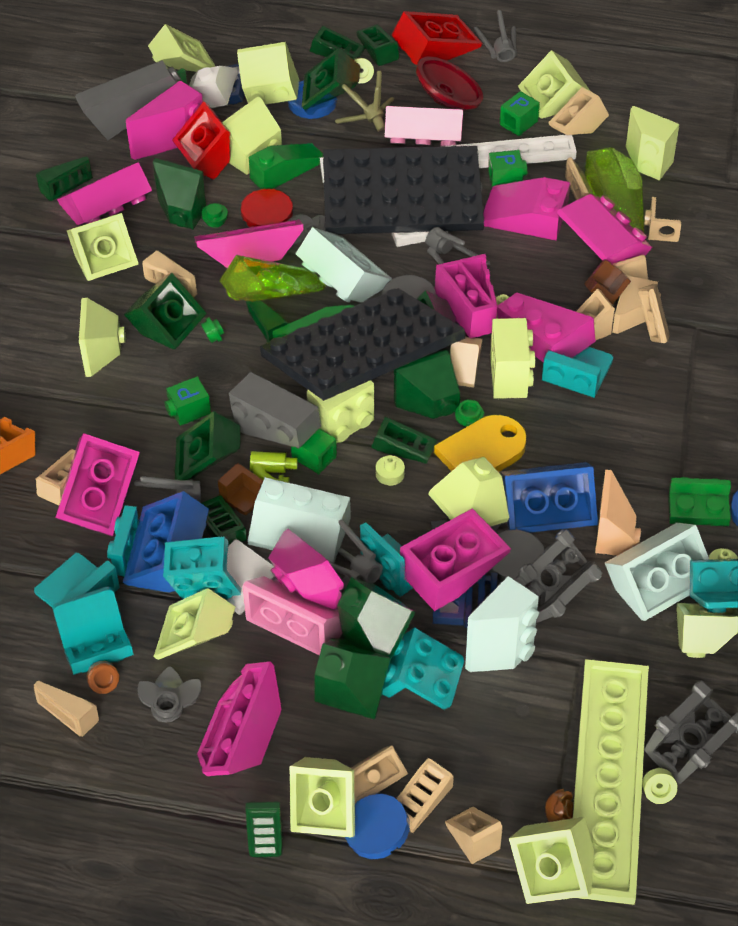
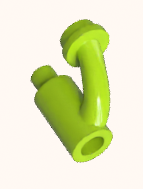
(271, 462)

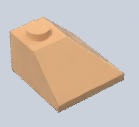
(616, 520)

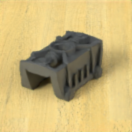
(563, 587)
(682, 720)

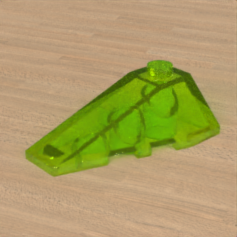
(619, 180)
(262, 280)

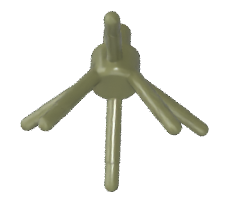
(372, 112)

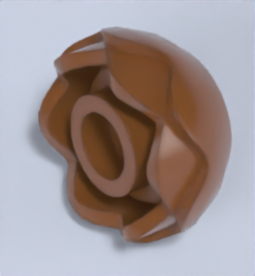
(559, 806)

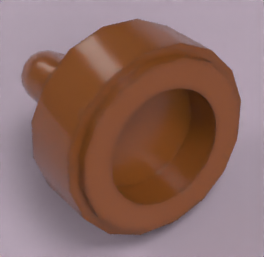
(102, 677)

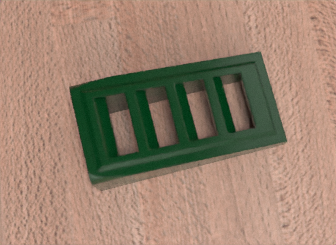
(328, 41)
(379, 44)
(56, 180)
(265, 318)
(392, 446)
(236, 532)
(264, 829)

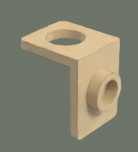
(655, 224)

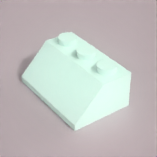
(341, 266)
(304, 511)
(657, 569)
(502, 628)

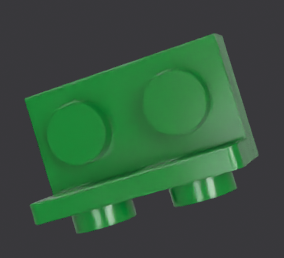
(699, 501)

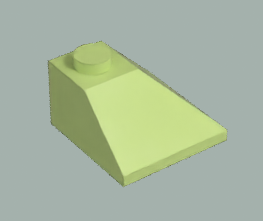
(179, 50)
(102, 247)
(99, 336)
(473, 486)
(194, 622)
(704, 631)
(322, 797)

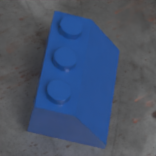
(550, 497)
(163, 521)

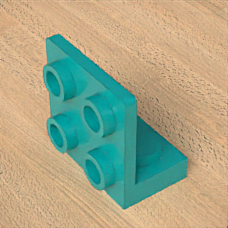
(388, 555)
(199, 565)
(76, 578)
(714, 584)

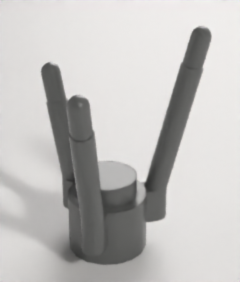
(503, 48)
(442, 242)
(189, 486)
(363, 566)

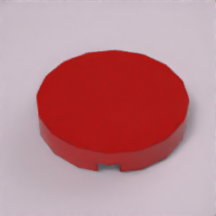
(266, 207)

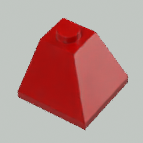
(205, 142)

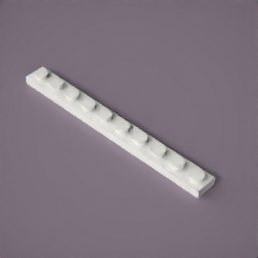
(531, 149)

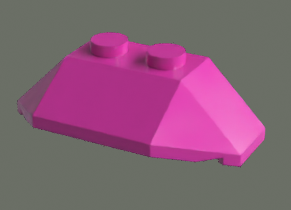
(259, 242)
(305, 571)
(242, 722)

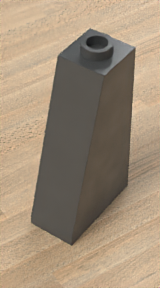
(119, 98)

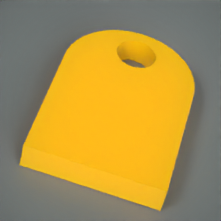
(484, 440)

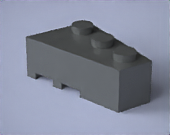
(272, 412)

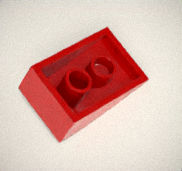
(434, 36)

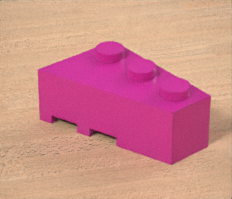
(469, 293)
(552, 325)

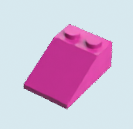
(160, 120)
(528, 207)
(97, 484)
(452, 558)

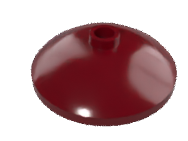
(448, 84)

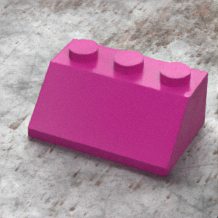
(106, 195)
(604, 228)

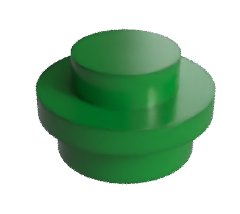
(214, 215)
(212, 330)
(468, 412)

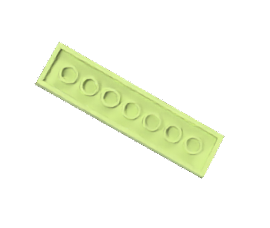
(612, 773)

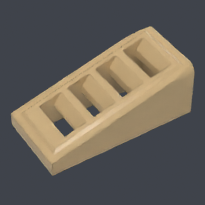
(159, 266)
(47, 483)
(69, 709)
(434, 779)

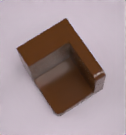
(608, 280)
(240, 488)

